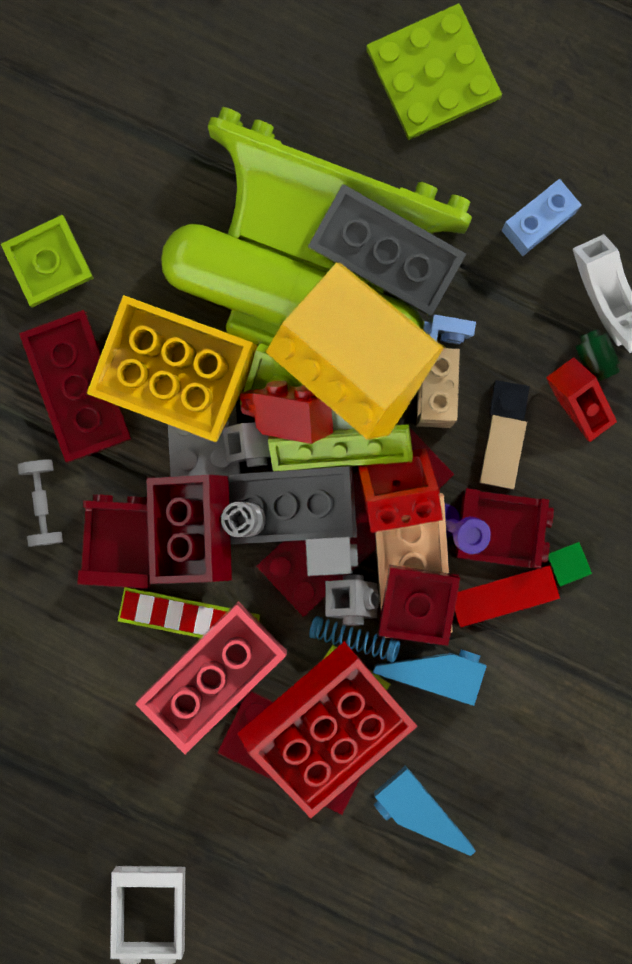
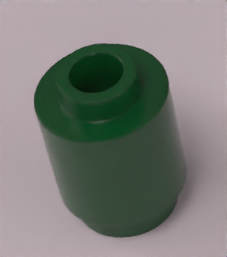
(598, 354)

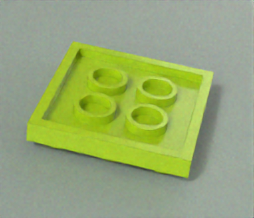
(434, 71)

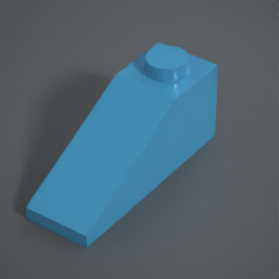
(443, 674)
(416, 810)

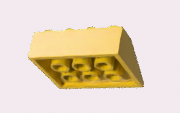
(355, 352)
(172, 369)

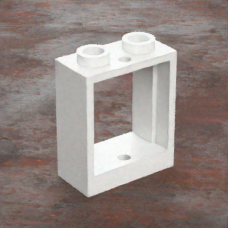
(147, 877)

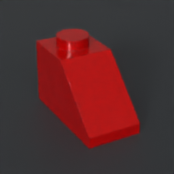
(582, 398)

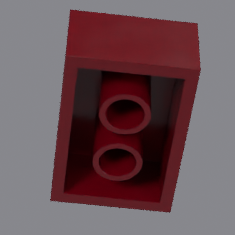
(187, 529)

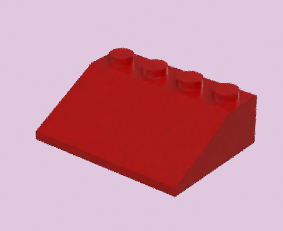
(326, 730)

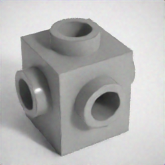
(352, 600)

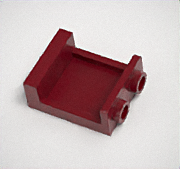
(515, 528)
(115, 543)

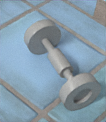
(40, 502)

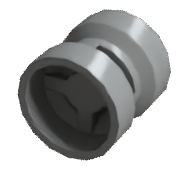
(251, 519)

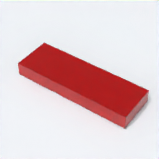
(505, 596)

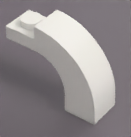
(607, 287)

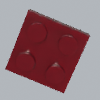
(418, 605)

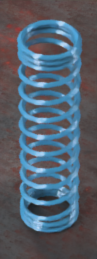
(390, 655)

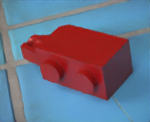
(288, 412)

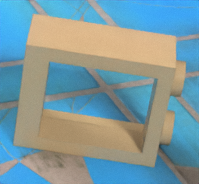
(439, 392)

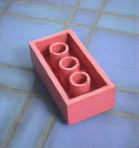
(211, 677)

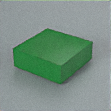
(569, 564)

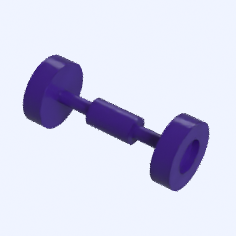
(468, 534)

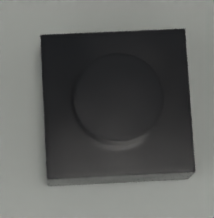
(509, 400)

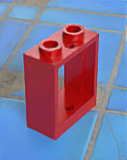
(387, 510)

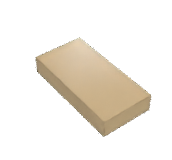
(503, 452)

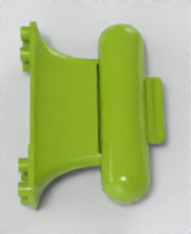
(280, 201)

